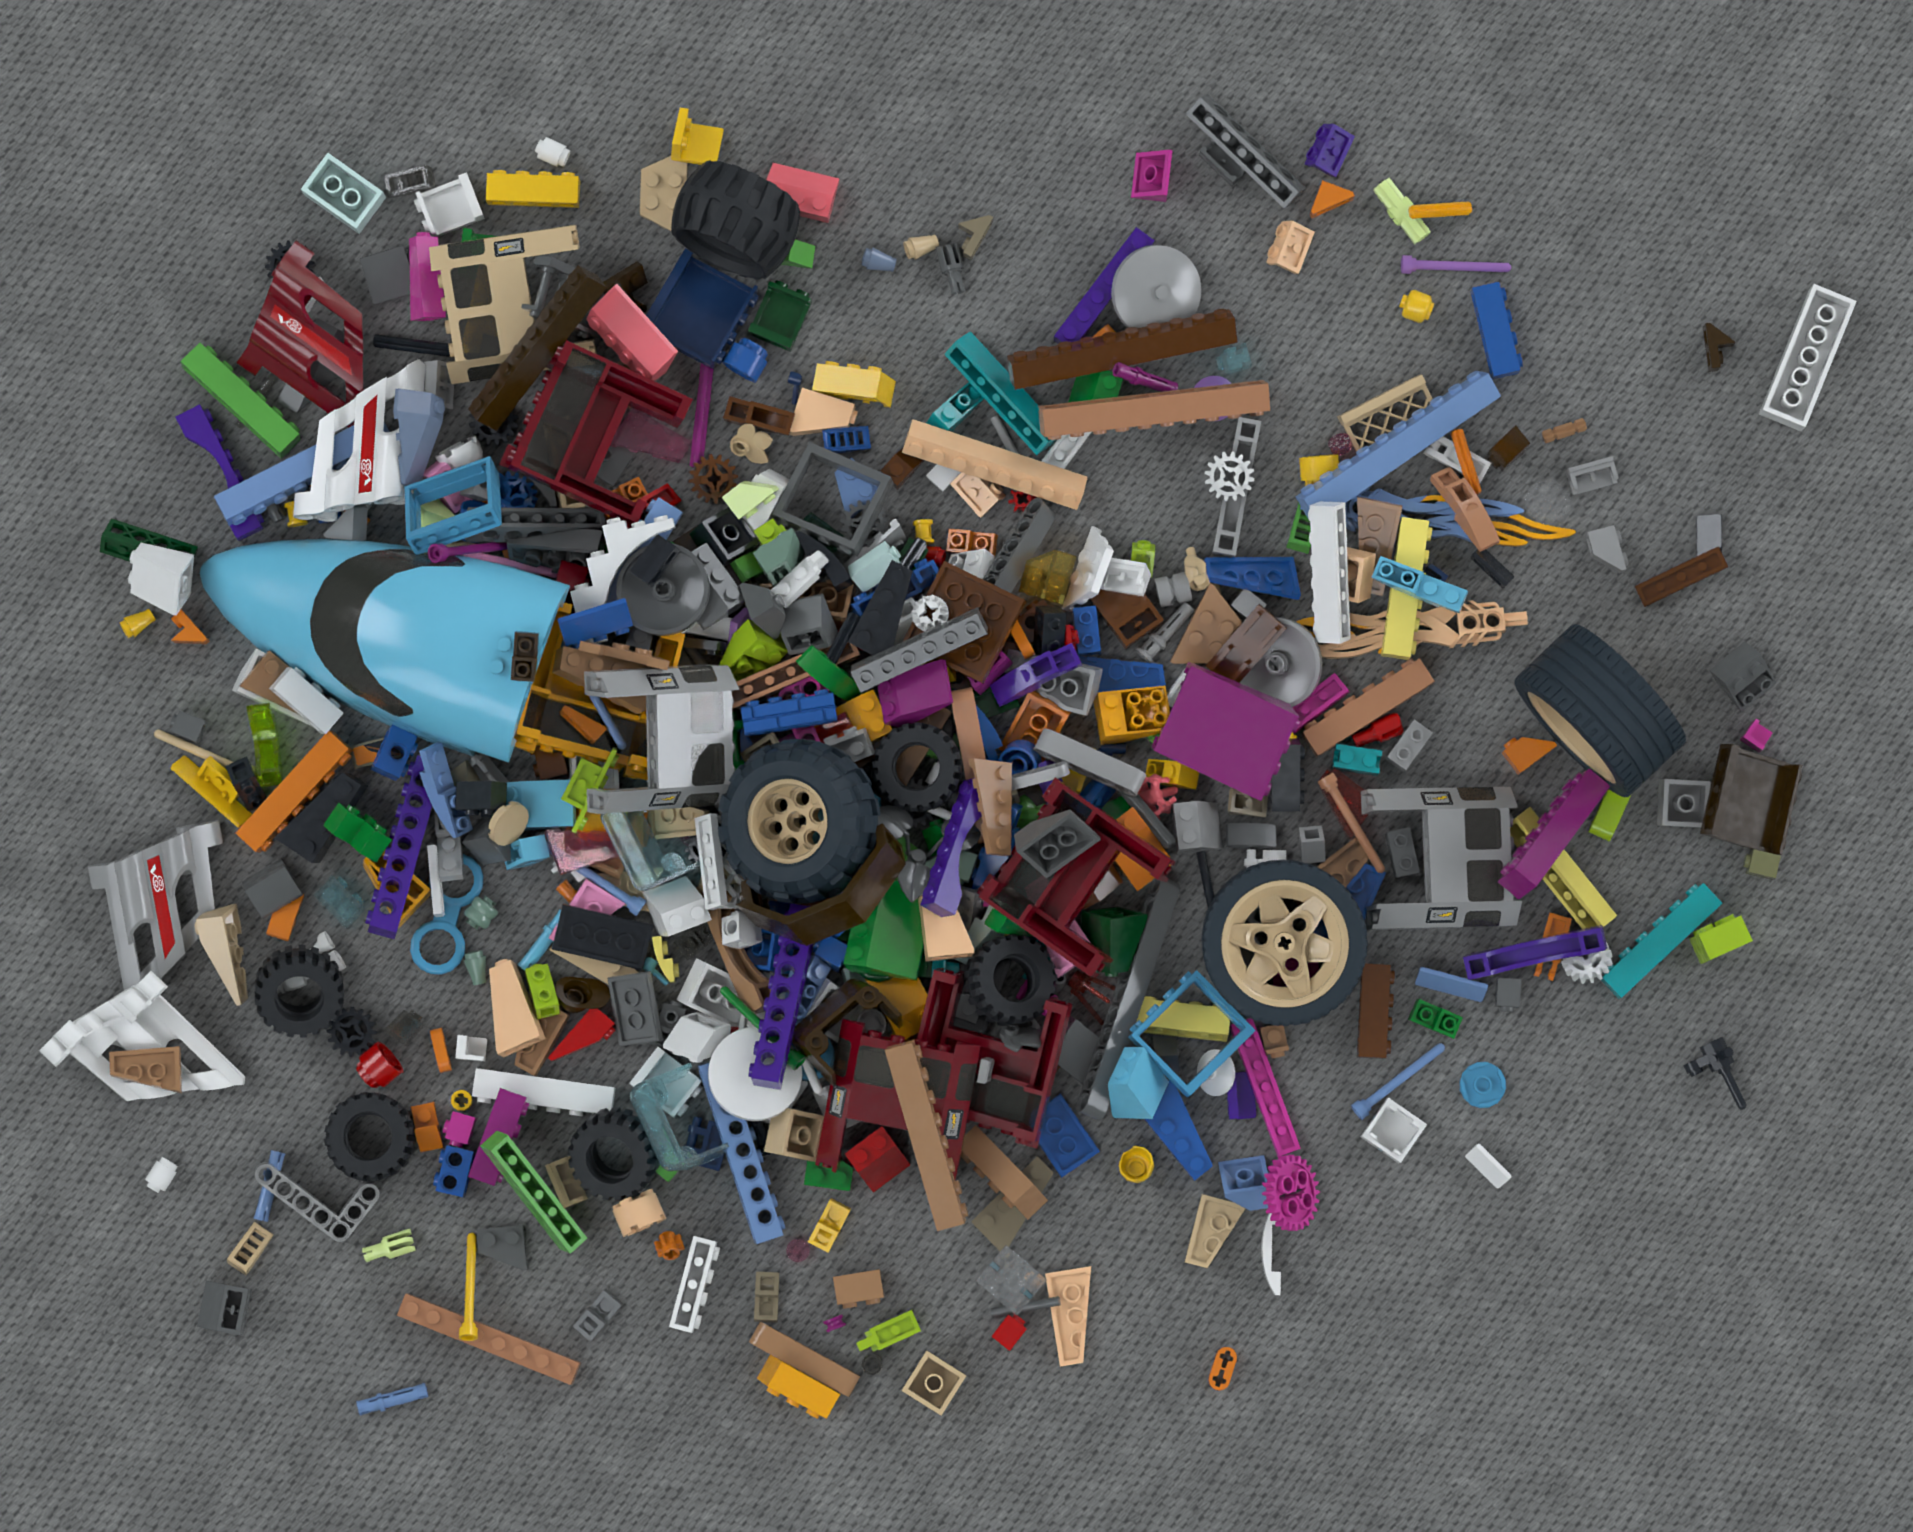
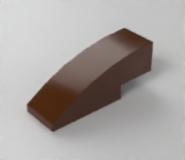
(760, 415)

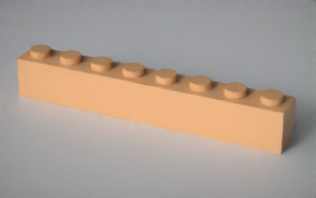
(994, 464)

